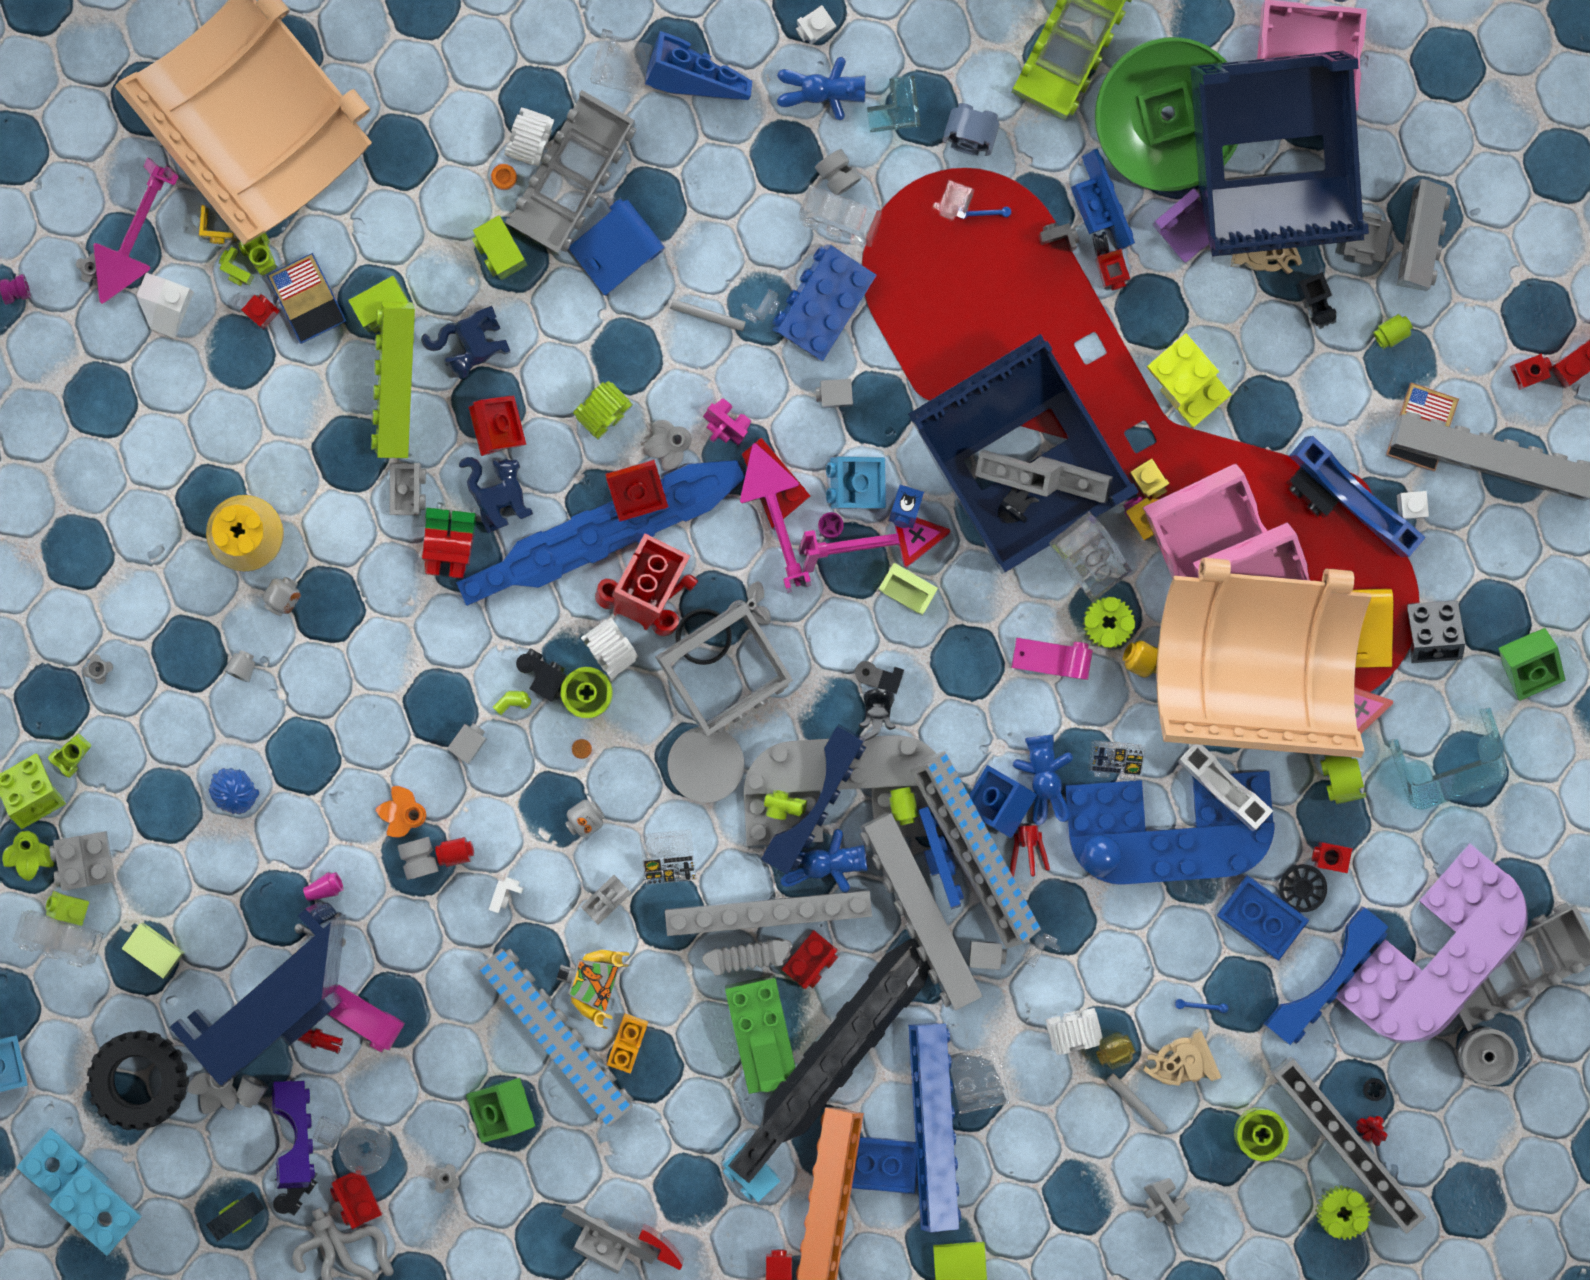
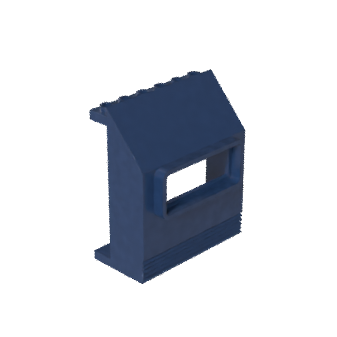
(1276, 102)
(993, 406)
(277, 1008)

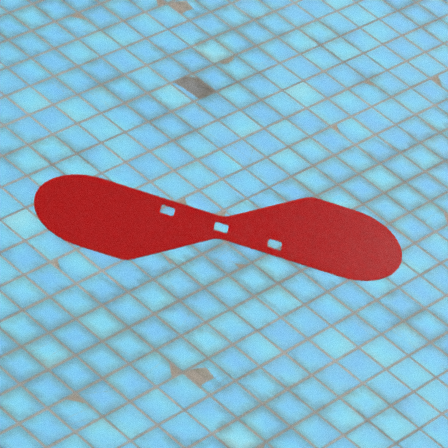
(984, 285)

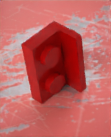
(810, 960)
(356, 1199)

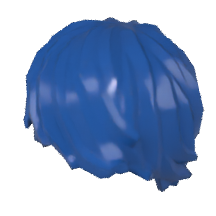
(233, 791)

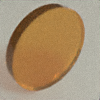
(581, 748)

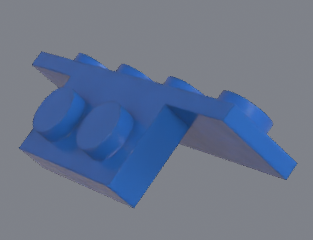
(1099, 202)

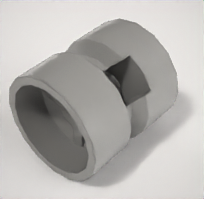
(837, 172)
(417, 858)

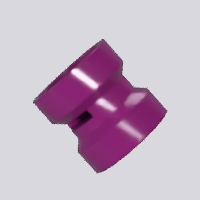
(15, 288)
(828, 522)

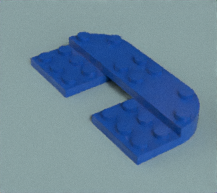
(1214, 849)

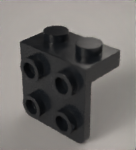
(1308, 489)

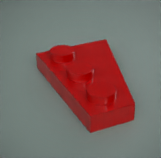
(788, 499)

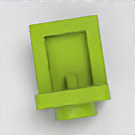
(236, 274)
(66, 908)

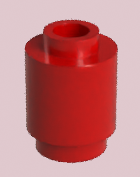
(454, 852)

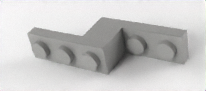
(1043, 476)

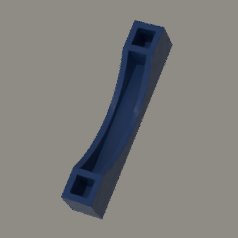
(787, 845)

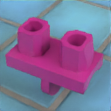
(723, 426)

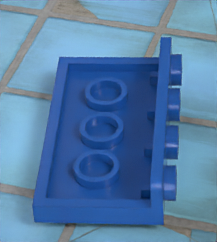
(823, 301)

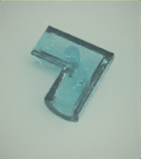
(902, 112)

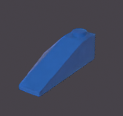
(684, 71)

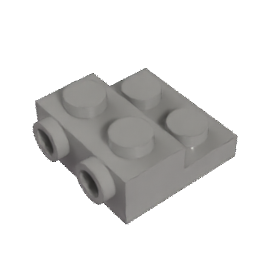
(82, 861)

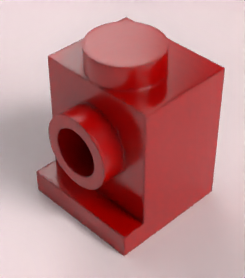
(260, 310)
(1523, 375)

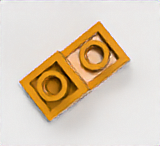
(627, 1043)

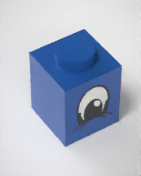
(906, 507)

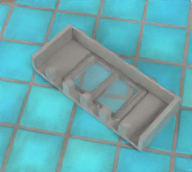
(572, 173)
(1546, 955)

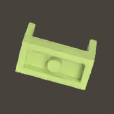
(908, 589)
(153, 950)

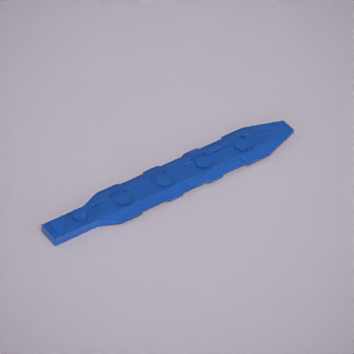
(598, 532)

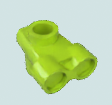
(256, 251)
(67, 758)
(780, 804)

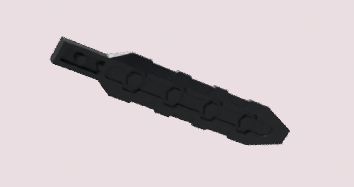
(835, 1055)

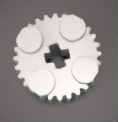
(529, 137)
(610, 647)
(1074, 1031)

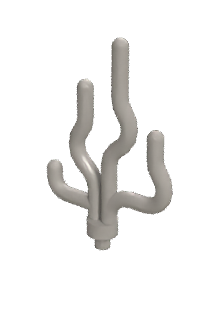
(332, 1238)

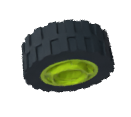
(235, 1216)

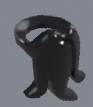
(1014, 506)
(877, 711)

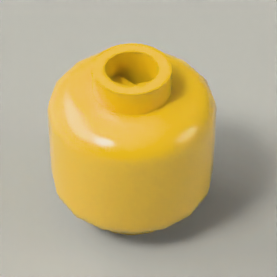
(1141, 658)

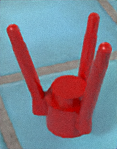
(1029, 838)

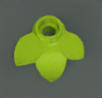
(27, 859)

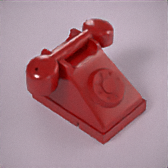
(646, 586)

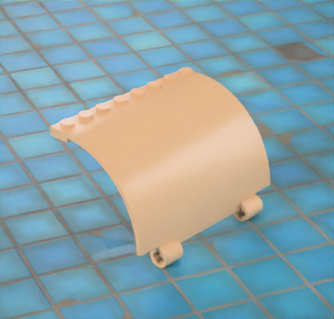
(249, 116)
(1260, 661)

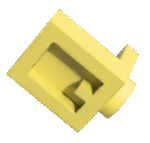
(1150, 479)

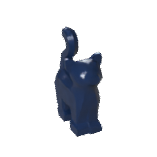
(472, 336)
(496, 497)

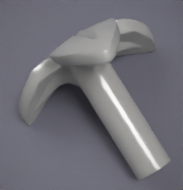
(755, 594)

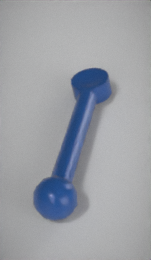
(1005, 212)
(1222, 1008)

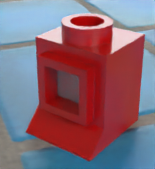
(1113, 270)

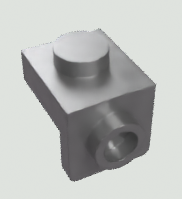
(1054, 232)

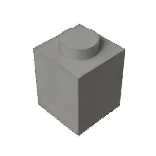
(835, 393)
(467, 742)
(986, 955)

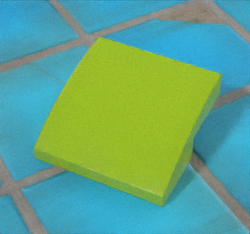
(960, 1261)

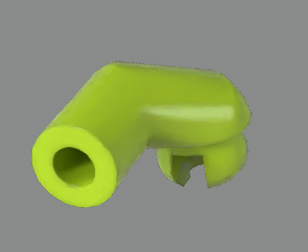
(512, 698)

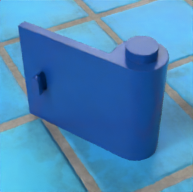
(619, 245)

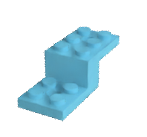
(79, 1191)

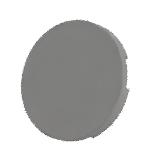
(705, 765)

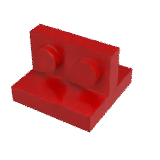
(497, 424)
(636, 490)

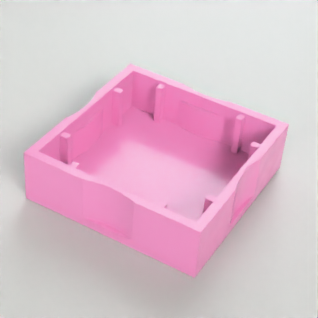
(1307, 29)
(1204, 519)
(1267, 555)

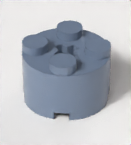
(971, 130)

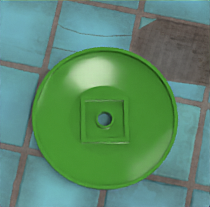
(1129, 110)

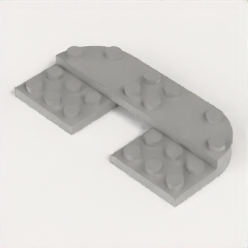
(801, 772)

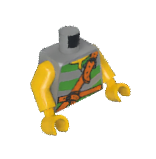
(593, 983)

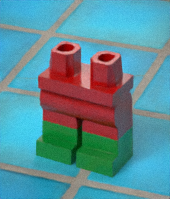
(450, 549)

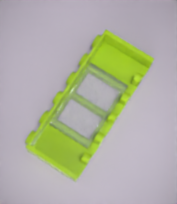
(1067, 53)

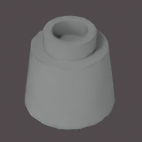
(241, 666)
(251, 1090)

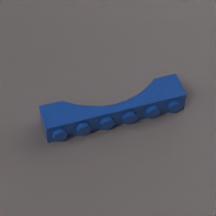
(1332, 476)
(1360, 935)

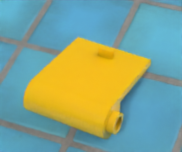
(1376, 630)

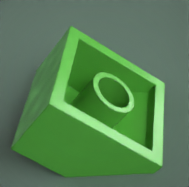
(1532, 664)
(500, 1110)

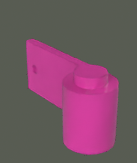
(1053, 658)
(367, 1020)

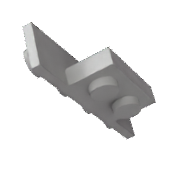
(605, 1244)

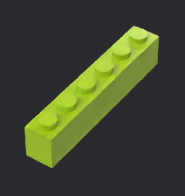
(394, 379)

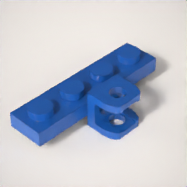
(940, 858)

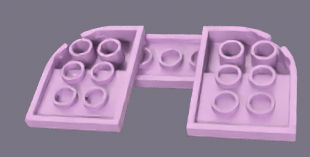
(1489, 924)

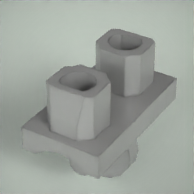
(606, 899)
(1161, 1205)

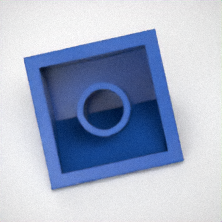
(1001, 800)

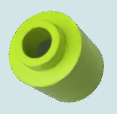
(1393, 331)
(903, 805)

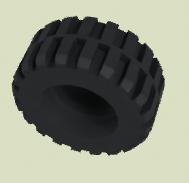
(103, 1087)

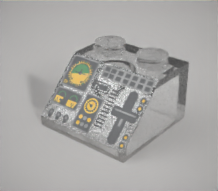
(1117, 758)
(668, 857)

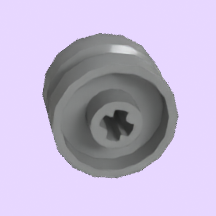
(1502, 1054)

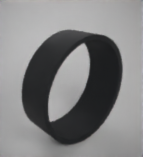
(697, 612)

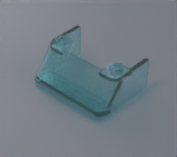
(1428, 790)

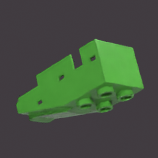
(760, 1032)

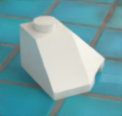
(163, 304)

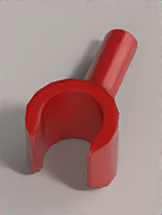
(687, 581)

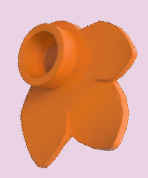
(397, 812)

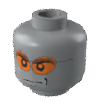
(584, 818)

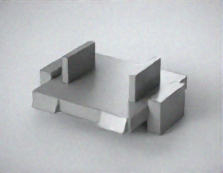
(1374, 244)

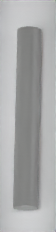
(707, 315)
(1136, 1103)

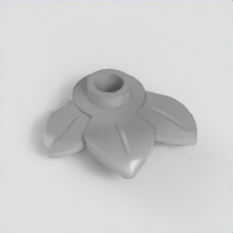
(663, 444)
(212, 1093)

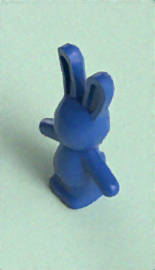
(819, 88)
(1045, 781)
(835, 861)

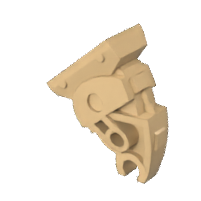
(1259, 260)
(1187, 1062)

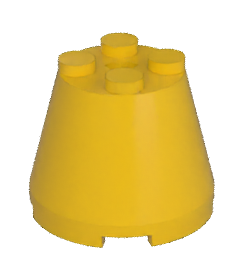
(261, 538)

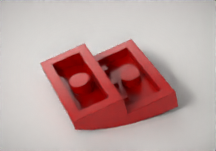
(668, 1252)

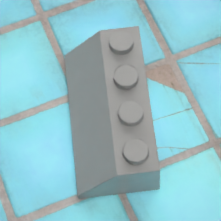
(1422, 236)

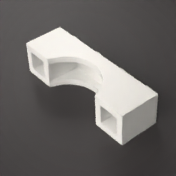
(1224, 787)

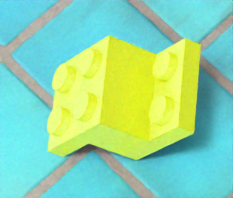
(1189, 380)

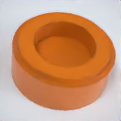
(504, 177)

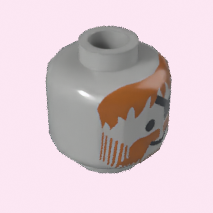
(281, 596)

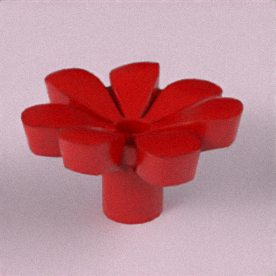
(1372, 1129)

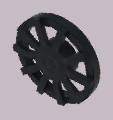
(1303, 887)

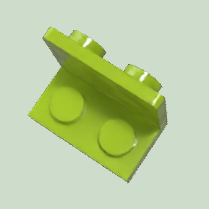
(28, 792)

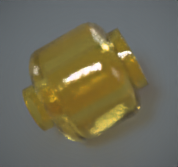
(1115, 1050)

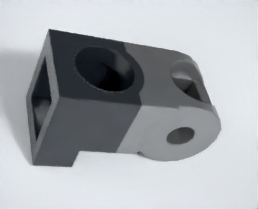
(872, 676)

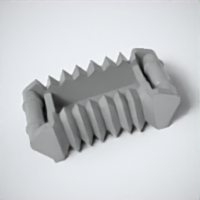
(750, 956)

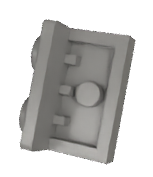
(406, 489)

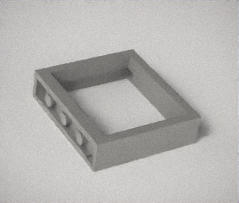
(702, 634)

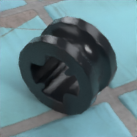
(1100, 243)
(1382, 1090)

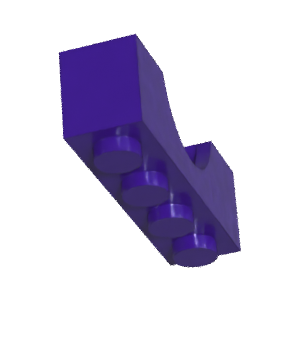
(290, 1102)

